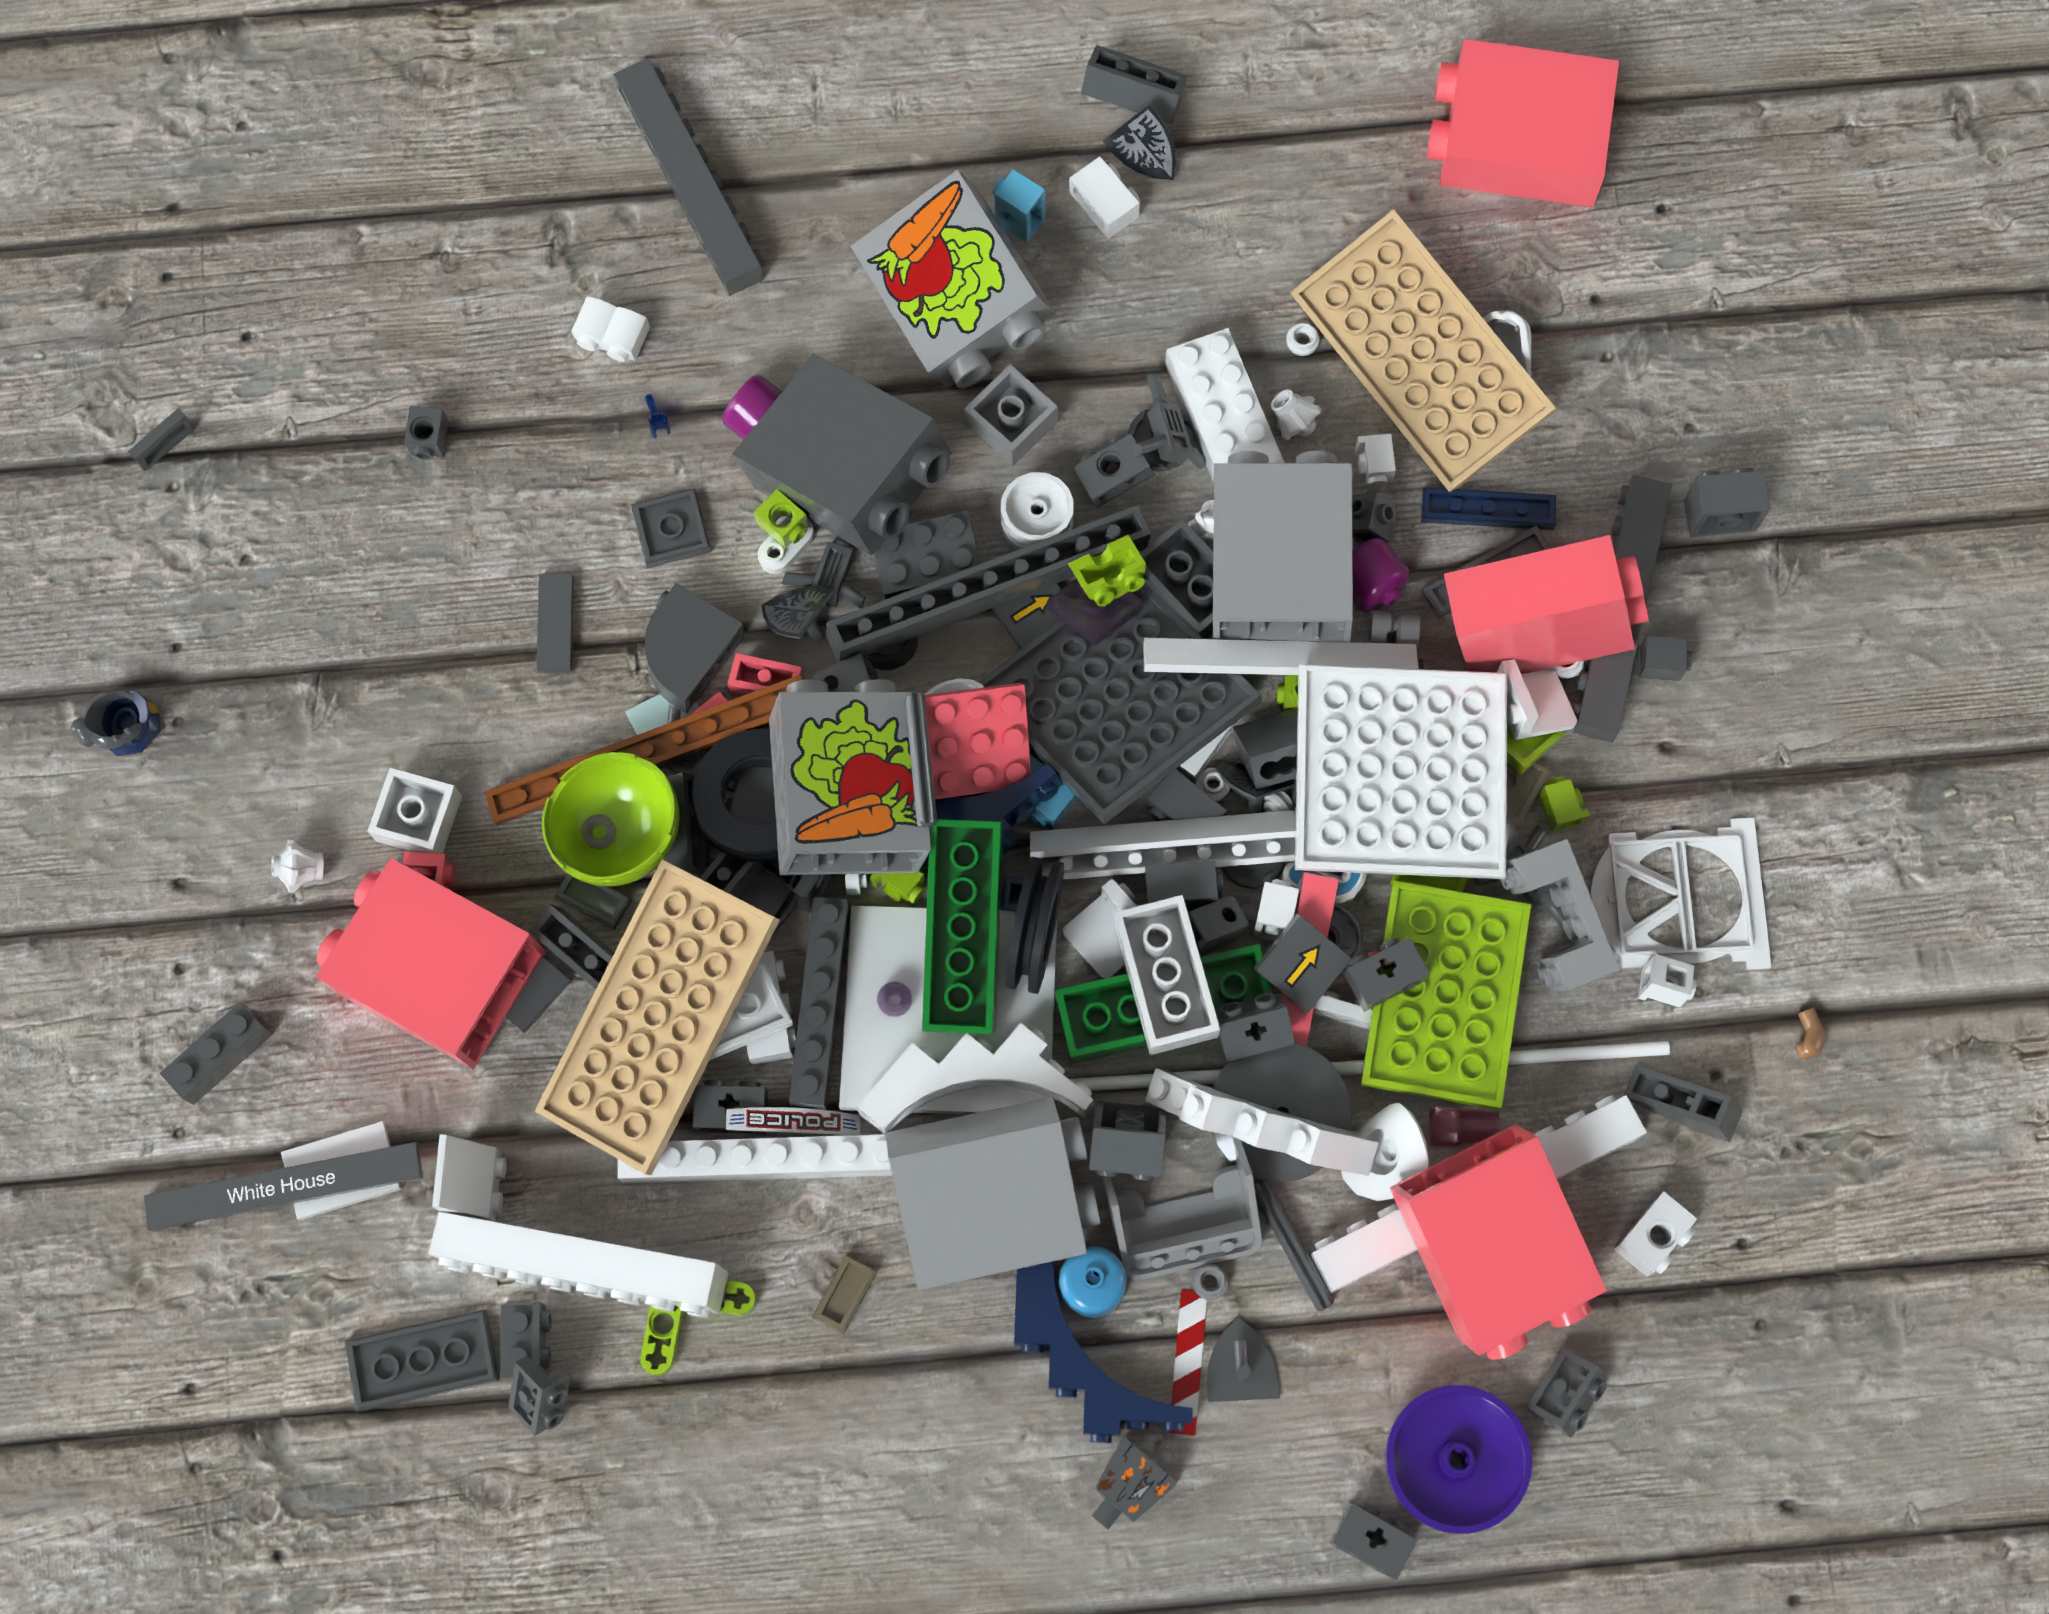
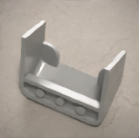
(1188, 1229)

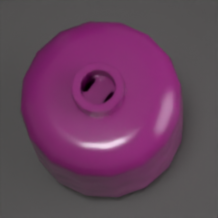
(749, 405)
(1377, 575)

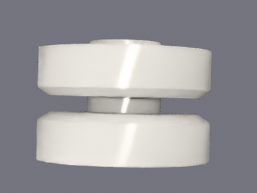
(1035, 509)

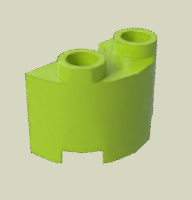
(1110, 573)

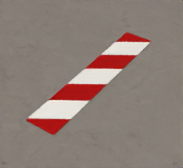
(1189, 1355)

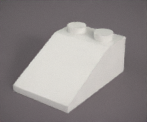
(468, 1179)

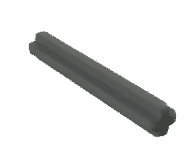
(921, 760)
(1293, 1246)

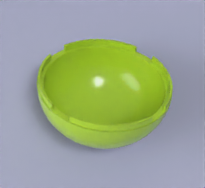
(633, 797)

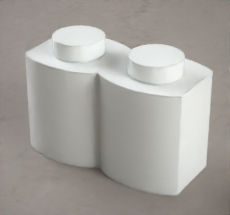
(610, 329)

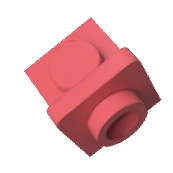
(430, 864)

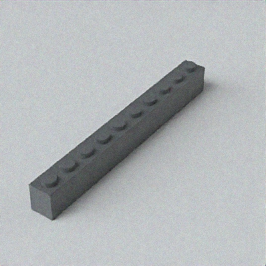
(979, 586)

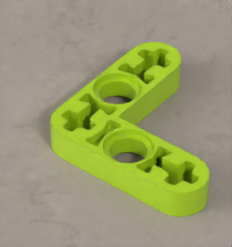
(670, 1352)

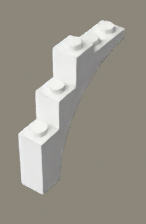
(969, 1065)
(1260, 1125)

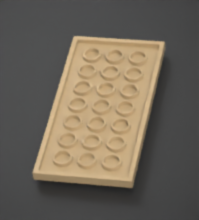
(1423, 351)
(656, 1017)

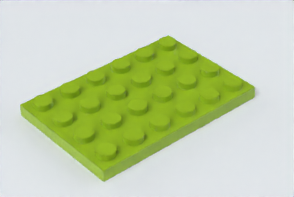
(1456, 1027)

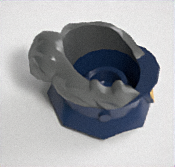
(117, 722)

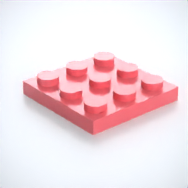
(978, 739)

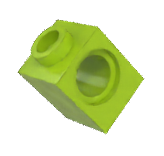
(777, 506)

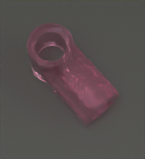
(1453, 1127)

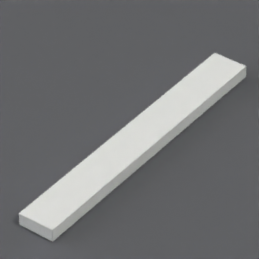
(1269, 656)

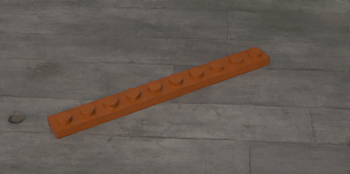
(656, 746)

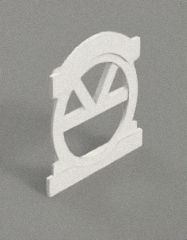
(1733, 844)

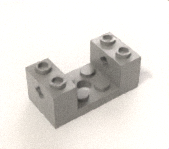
(1591, 954)

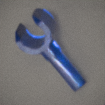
(657, 419)

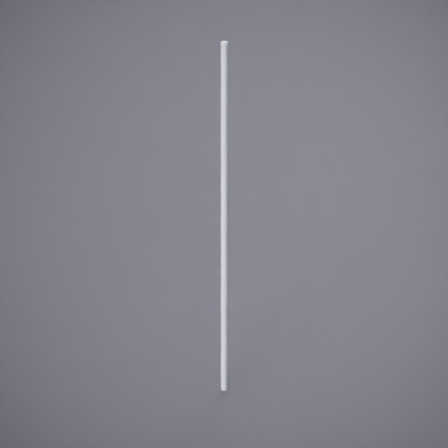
(1356, 1067)

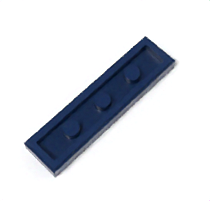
(1488, 508)

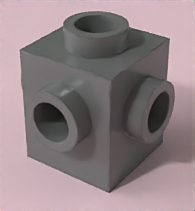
(1372, 516)

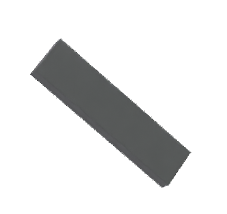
(1523, 544)

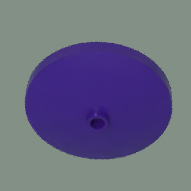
(1492, 1451)

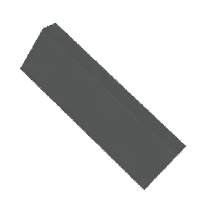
(555, 623)

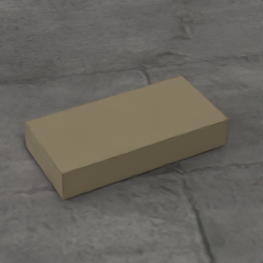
(844, 1294)

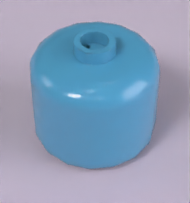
(1107, 1288)

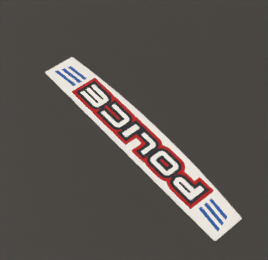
(792, 1120)

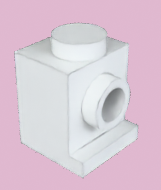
(1376, 459)
(1667, 981)

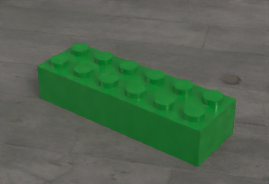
(963, 926)
(1103, 1014)

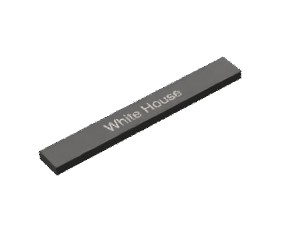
(283, 1186)

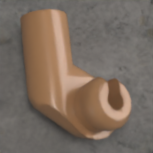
(1814, 1037)

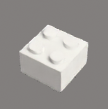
(414, 812)

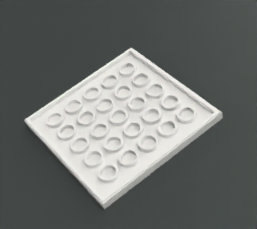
(1401, 771)
(890, 947)

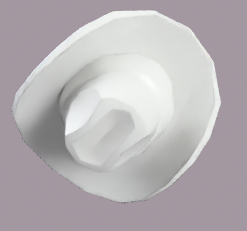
(1399, 1154)

